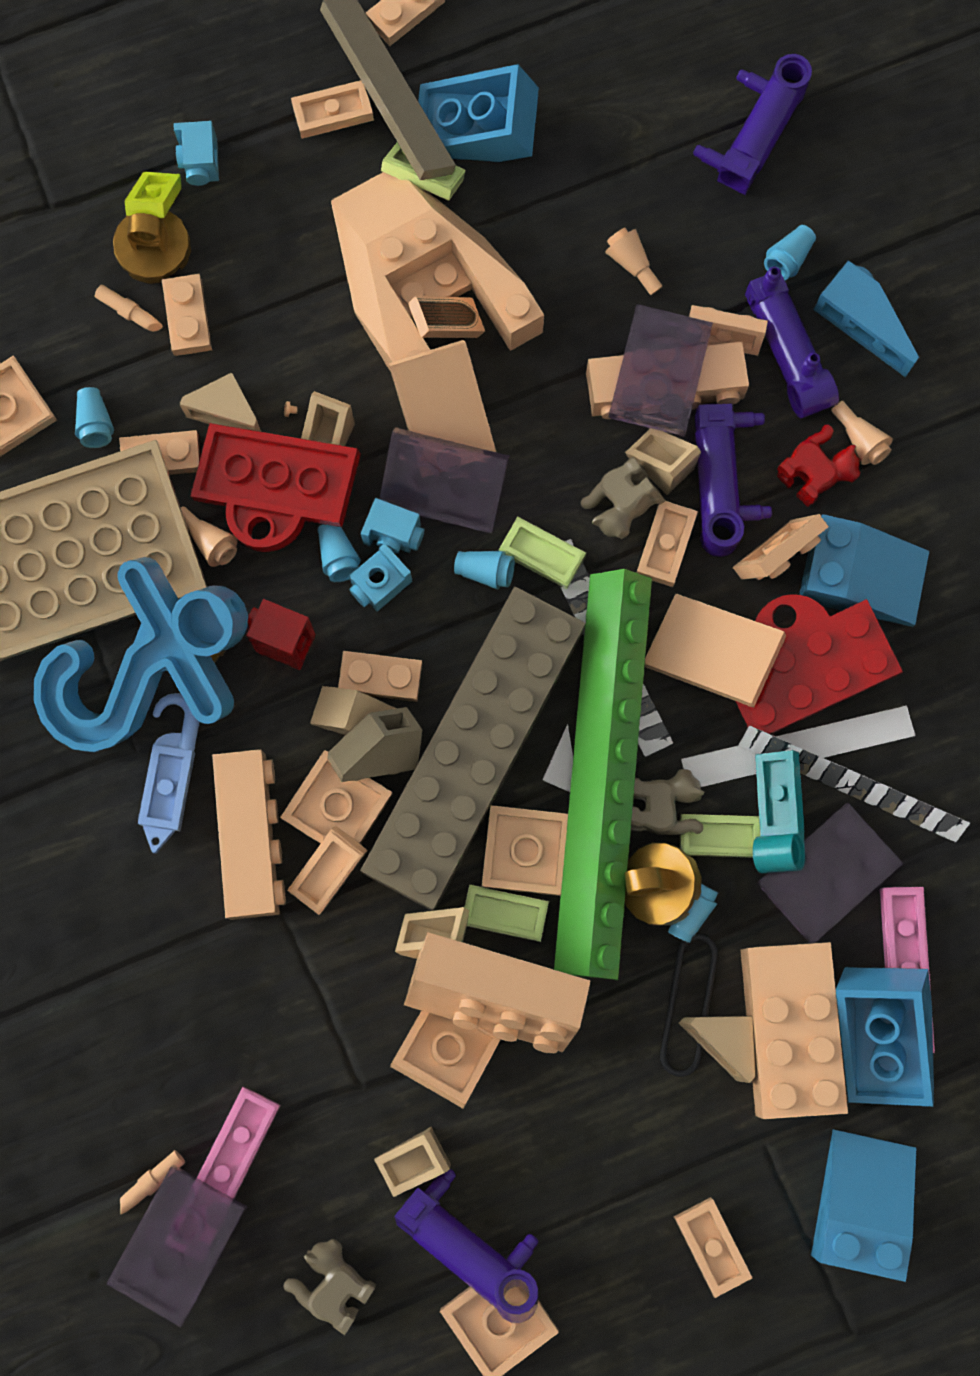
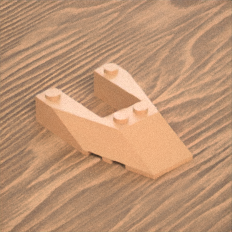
(411, 245)

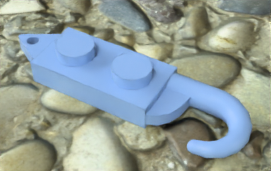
(168, 776)

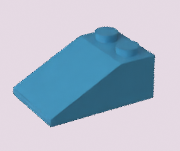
(484, 113)
(863, 564)
(887, 1035)
(867, 1206)

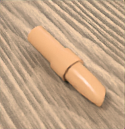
(127, 308)
(149, 1182)

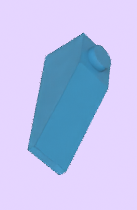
(864, 313)

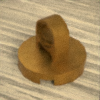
(151, 246)
(661, 884)

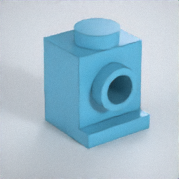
(197, 151)
(392, 526)
(395, 579)

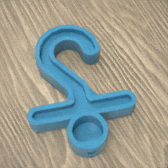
(171, 638)

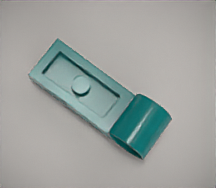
(780, 813)

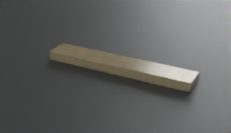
(388, 88)

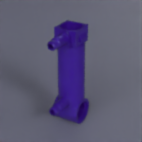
(764, 124)
(808, 384)
(719, 478)
(467, 1253)

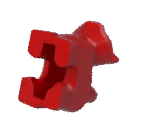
(816, 469)

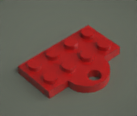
(274, 482)
(819, 662)

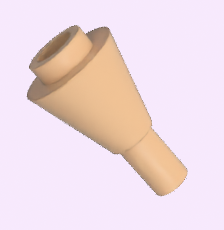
(630, 254)
(870, 442)
(214, 543)

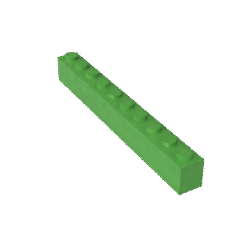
(603, 775)

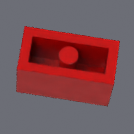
(280, 633)

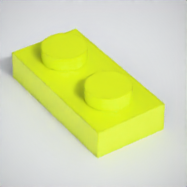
(153, 194)

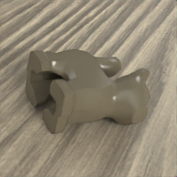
(626, 494)
(660, 811)
(340, 1284)

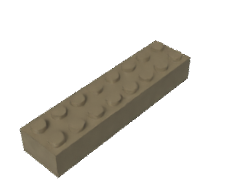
(473, 749)

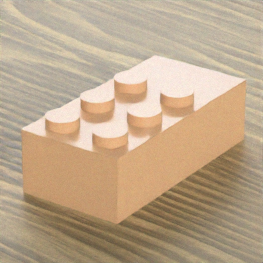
(497, 993)
(794, 1030)

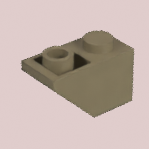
(378, 746)

